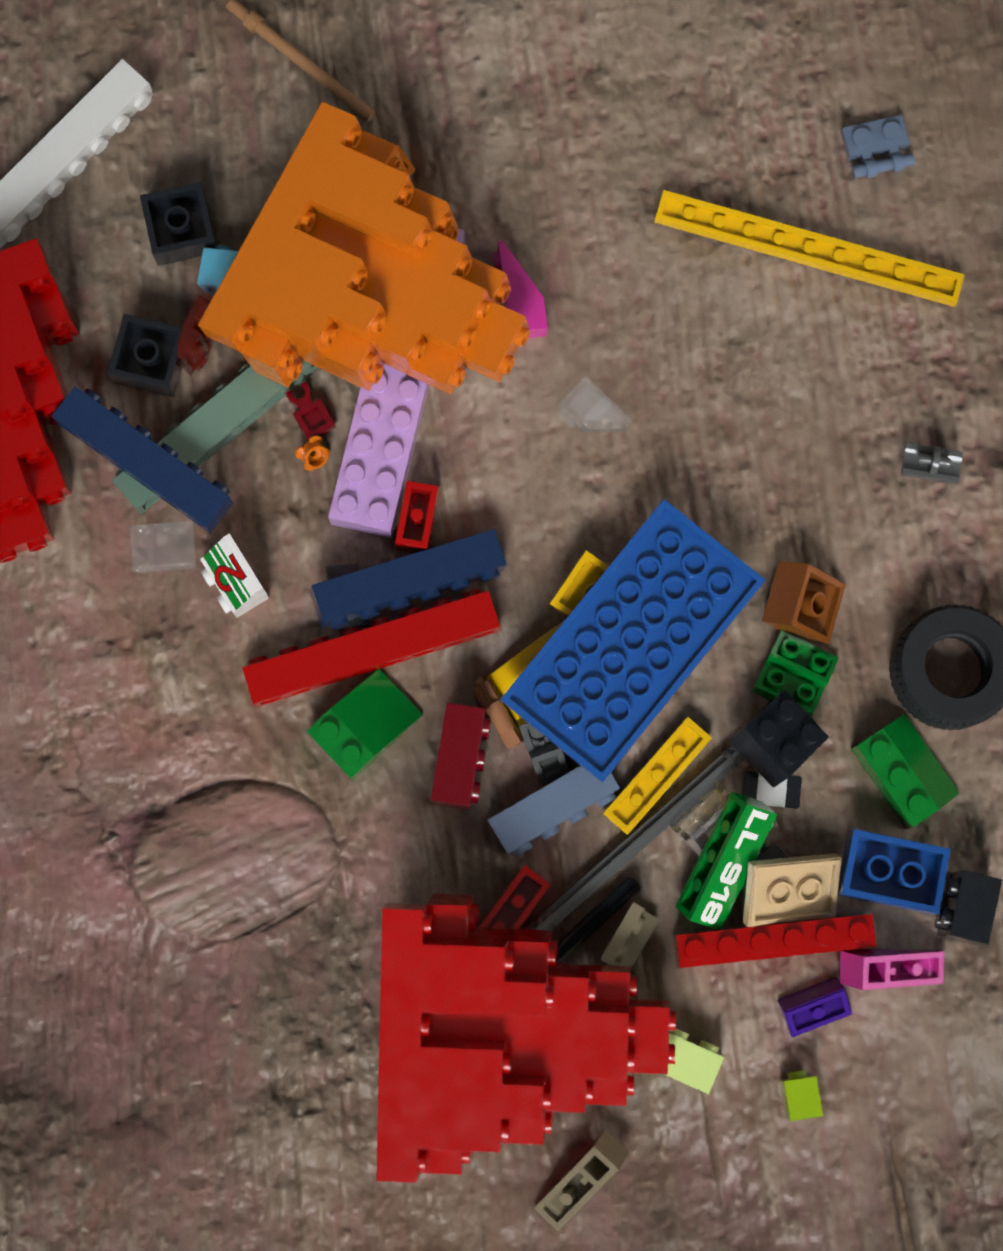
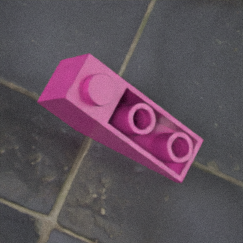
(524, 295)

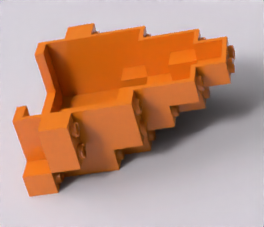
(361, 274)

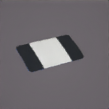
(783, 795)

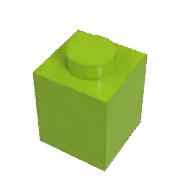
(801, 1096)

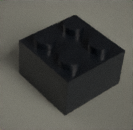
(178, 223)
(146, 356)
(779, 738)
(968, 907)

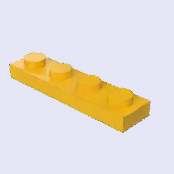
(657, 776)

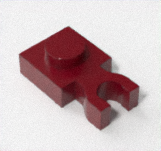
(311, 416)

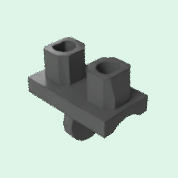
(931, 463)

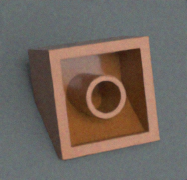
(803, 601)

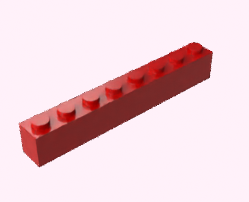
(371, 648)

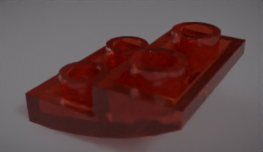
(191, 346)

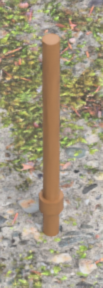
(255, 24)

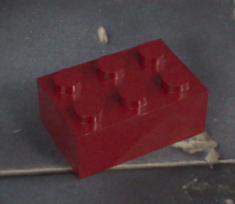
(460, 757)

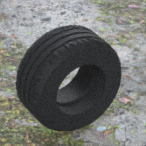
(909, 673)

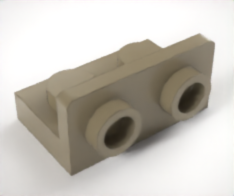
(629, 937)

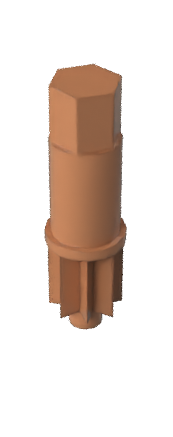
(495, 709)

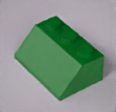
(905, 772)

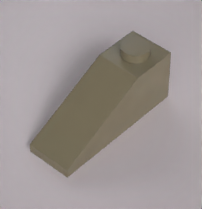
(582, 1180)

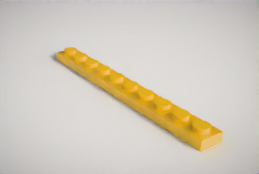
(809, 248)

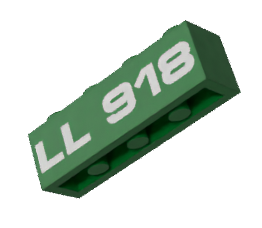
(725, 859)

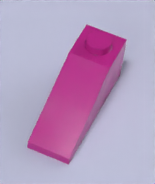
(891, 968)

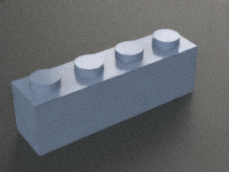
(549, 807)

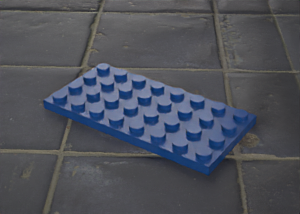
(632, 640)

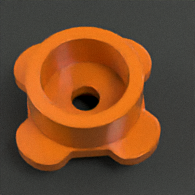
(316, 459)

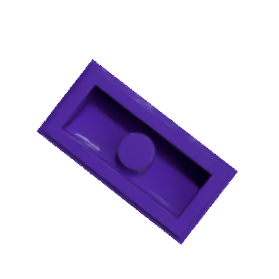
(814, 1006)

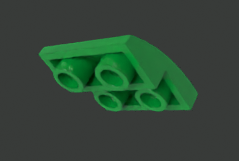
(796, 668)

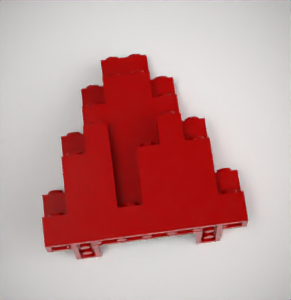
(31, 390)
(496, 1037)

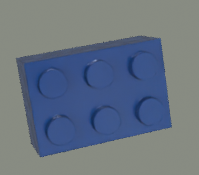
(893, 872)

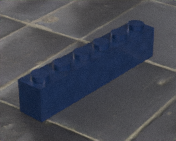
(143, 459)
(408, 578)

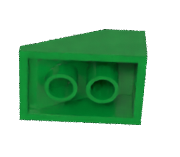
(364, 724)

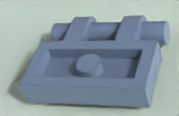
(877, 138)

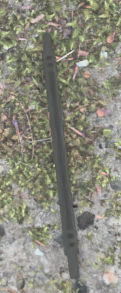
(636, 841)

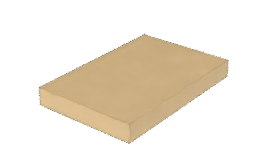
(791, 889)

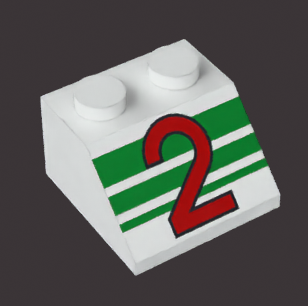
(233, 577)

